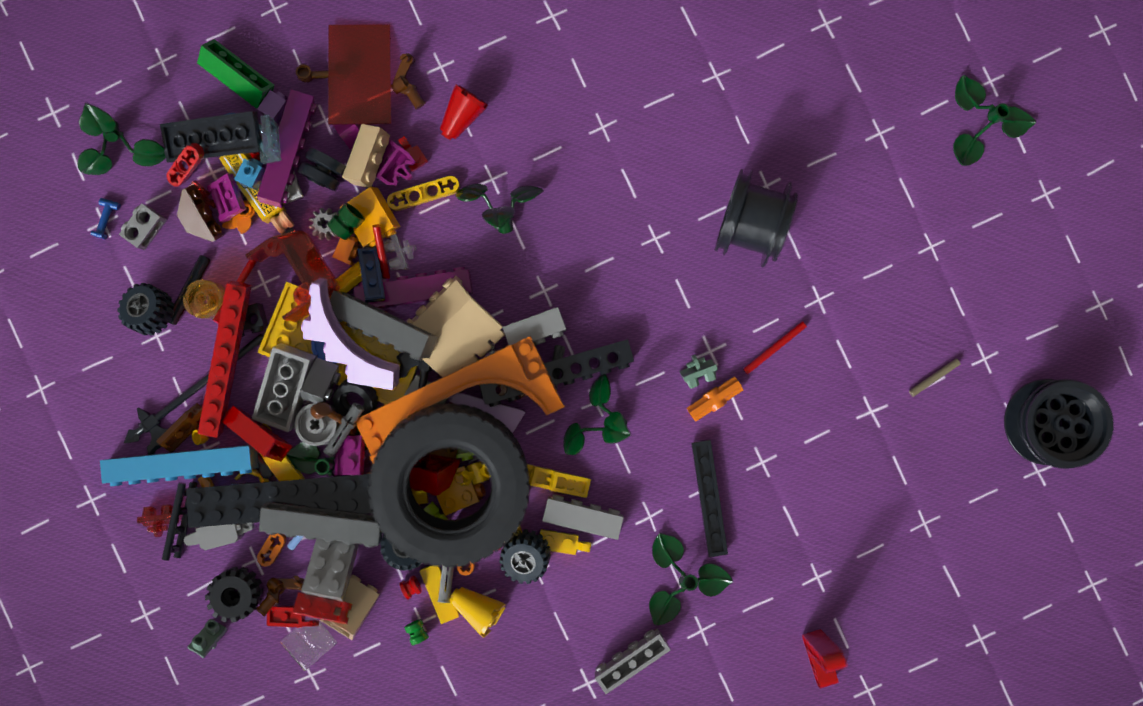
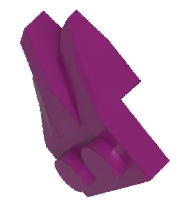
(394, 164)

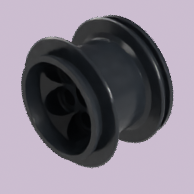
(757, 218)
(1085, 430)

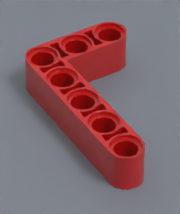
(824, 657)

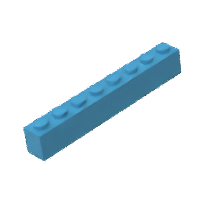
(179, 464)

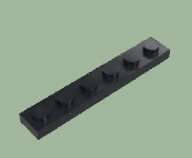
(709, 498)

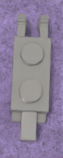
(217, 536)

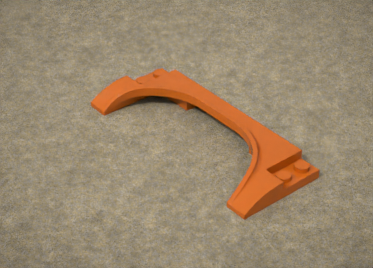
(513, 366)

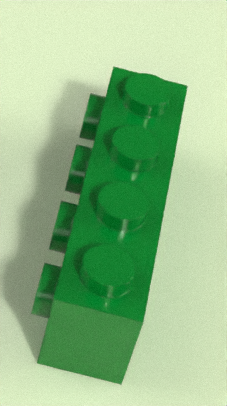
(234, 73)

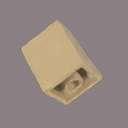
(363, 600)

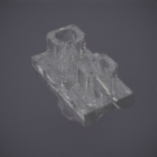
(394, 245)

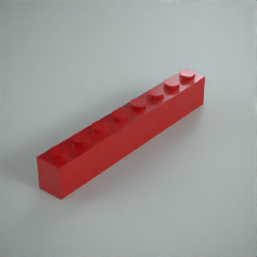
(224, 358)

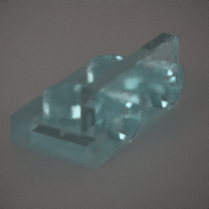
(270, 140)

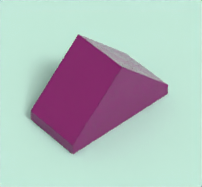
(348, 133)

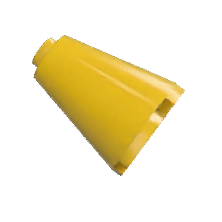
(477, 609)

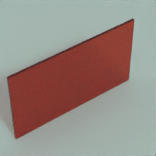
(359, 74)

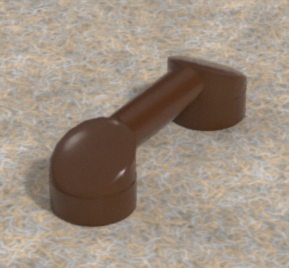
(306, 75)
(323, 409)

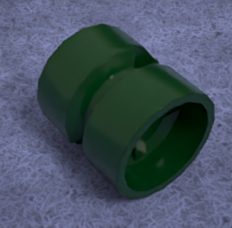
(346, 221)

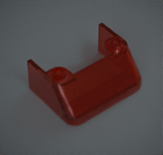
(305, 261)

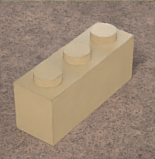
(366, 156)

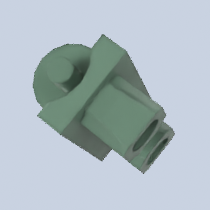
(698, 368)
(207, 638)

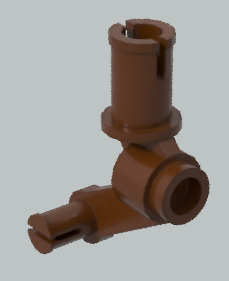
(402, 85)
(276, 587)

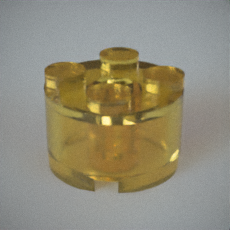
(196, 296)

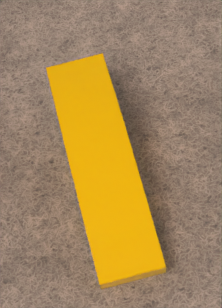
(558, 481)

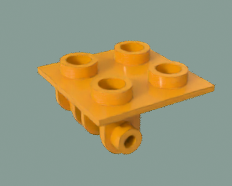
(457, 496)

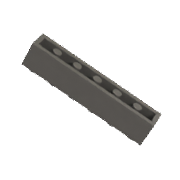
(382, 325)
(320, 524)

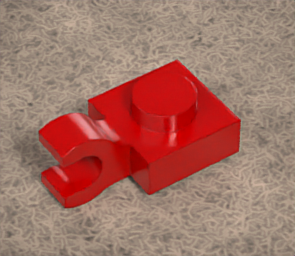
(415, 153)

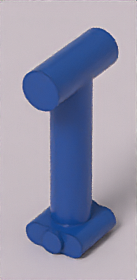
(108, 206)

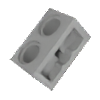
(147, 230)

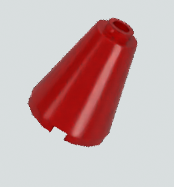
(461, 112)

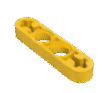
(423, 191)

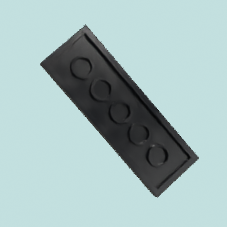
(216, 135)

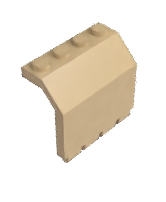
(460, 325)

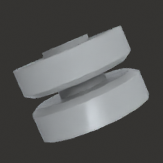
(313, 432)

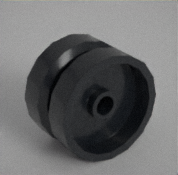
(322, 170)

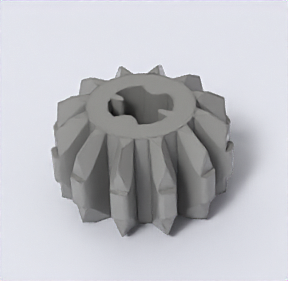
(317, 226)

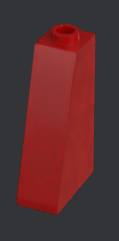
(256, 434)

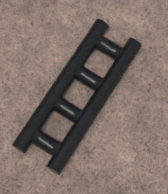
(173, 528)

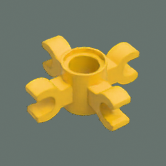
(474, 473)

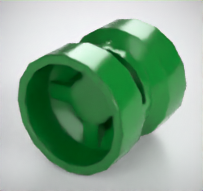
(416, 632)

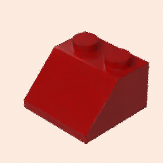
(433, 473)

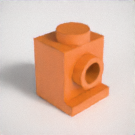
(346, 250)

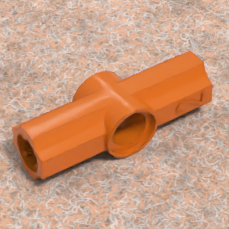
(714, 399)

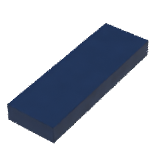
(371, 274)

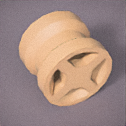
(282, 221)

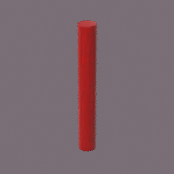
(381, 251)

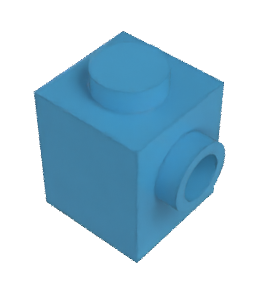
(250, 173)

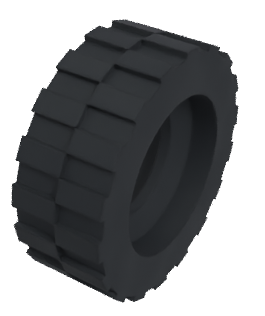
(366, 392)

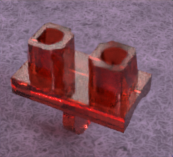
(158, 522)

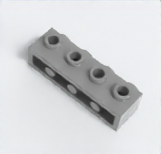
(583, 517)
(631, 661)

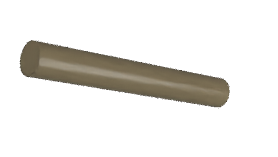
(934, 377)

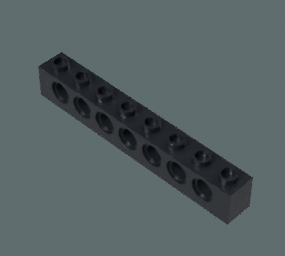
(620, 349)

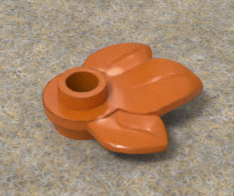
(241, 220)

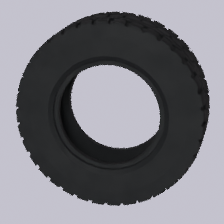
(439, 539)

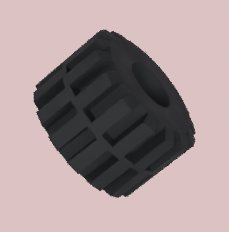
(223, 598)

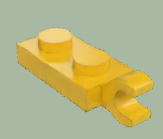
(564, 542)

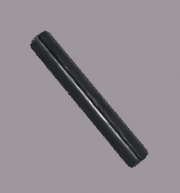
(196, 274)

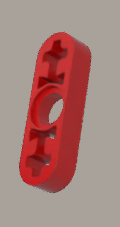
(191, 161)

